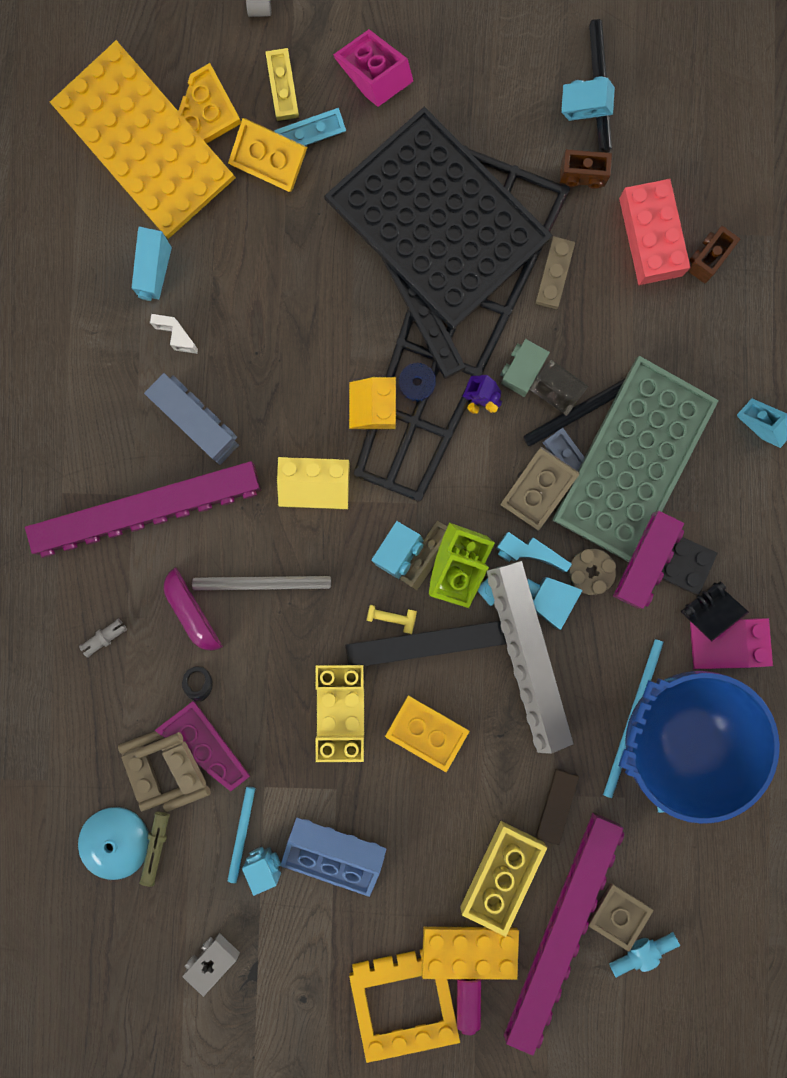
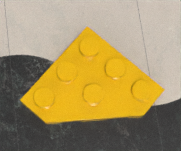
(208, 105)

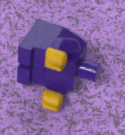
(484, 392)

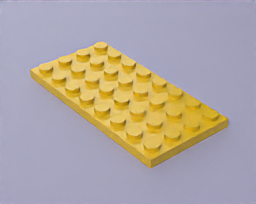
(142, 139)

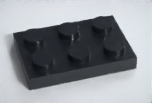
(689, 566)

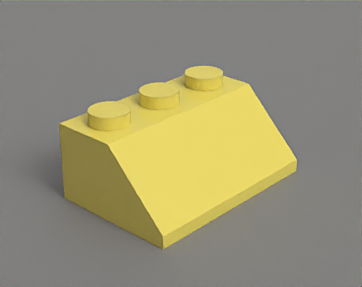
(313, 483)

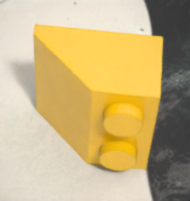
(372, 403)

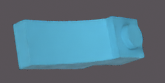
(513, 548)

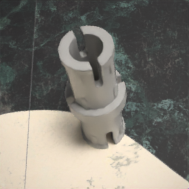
(102, 638)

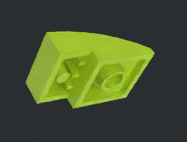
(460, 565)

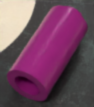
(469, 1006)

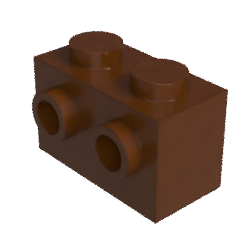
(585, 168)
(714, 253)

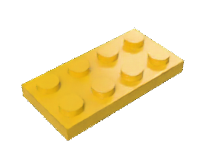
(469, 953)

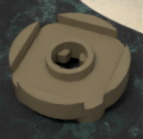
(604, 566)

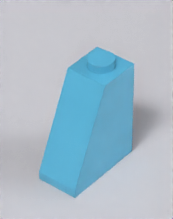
(150, 263)

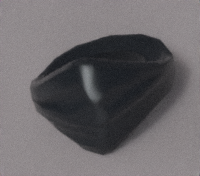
(206, 688)

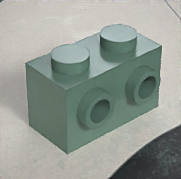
(524, 368)

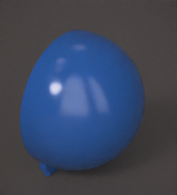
(701, 746)

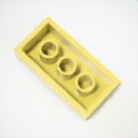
(503, 878)

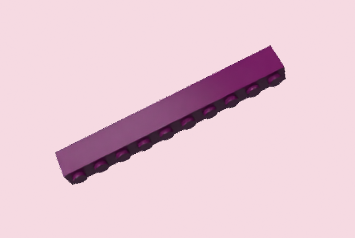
(143, 509)
(563, 934)

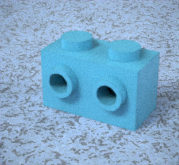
(588, 98)
(398, 550)
(262, 870)

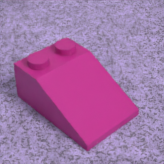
(375, 67)
(740, 646)

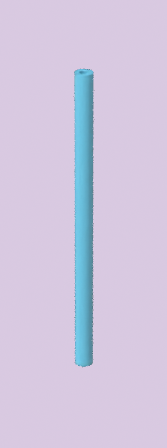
(647, 675)

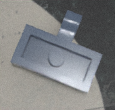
(564, 448)

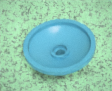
(125, 833)

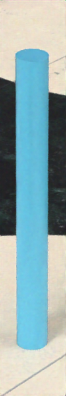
(241, 834)

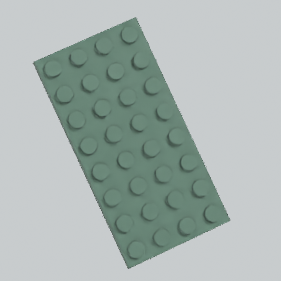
(635, 458)

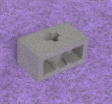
(201, 975)

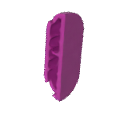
(189, 612)

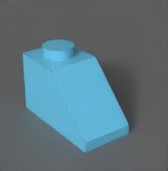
(765, 421)

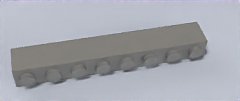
(529, 658)

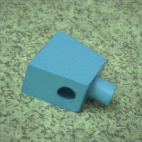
(553, 600)

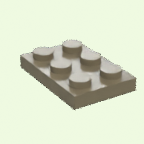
(539, 488)

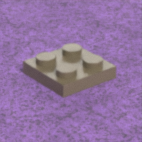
(620, 917)

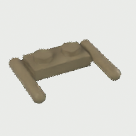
(182, 767)
(142, 774)

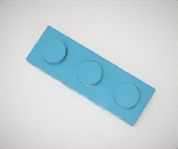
(315, 128)

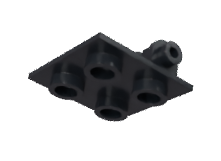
(714, 611)

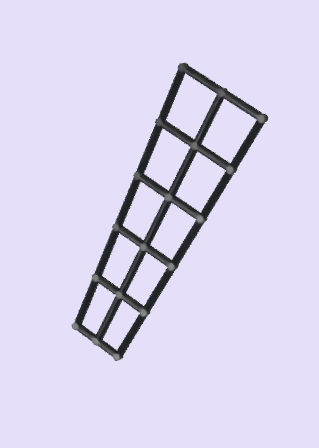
(402, 343)

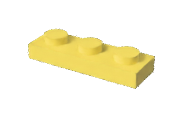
(282, 84)

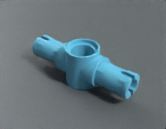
(644, 954)

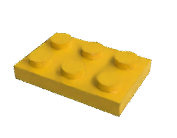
(267, 155)
(427, 733)

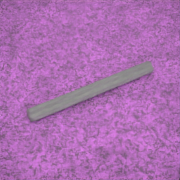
(258, 583)

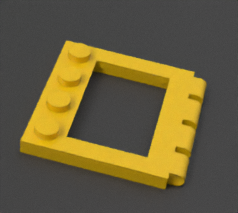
(400, 1041)

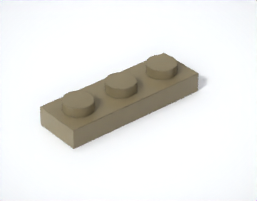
(555, 272)
(425, 560)

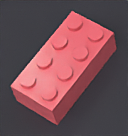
(654, 232)

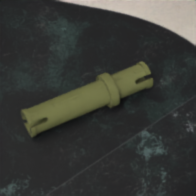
(149, 875)

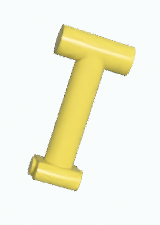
(408, 620)

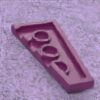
(206, 745)

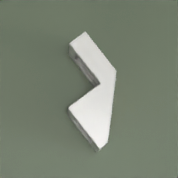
(179, 339)

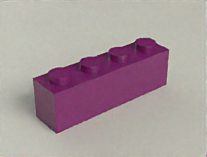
(649, 559)

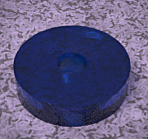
(421, 372)

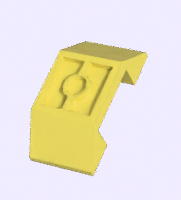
(340, 713)

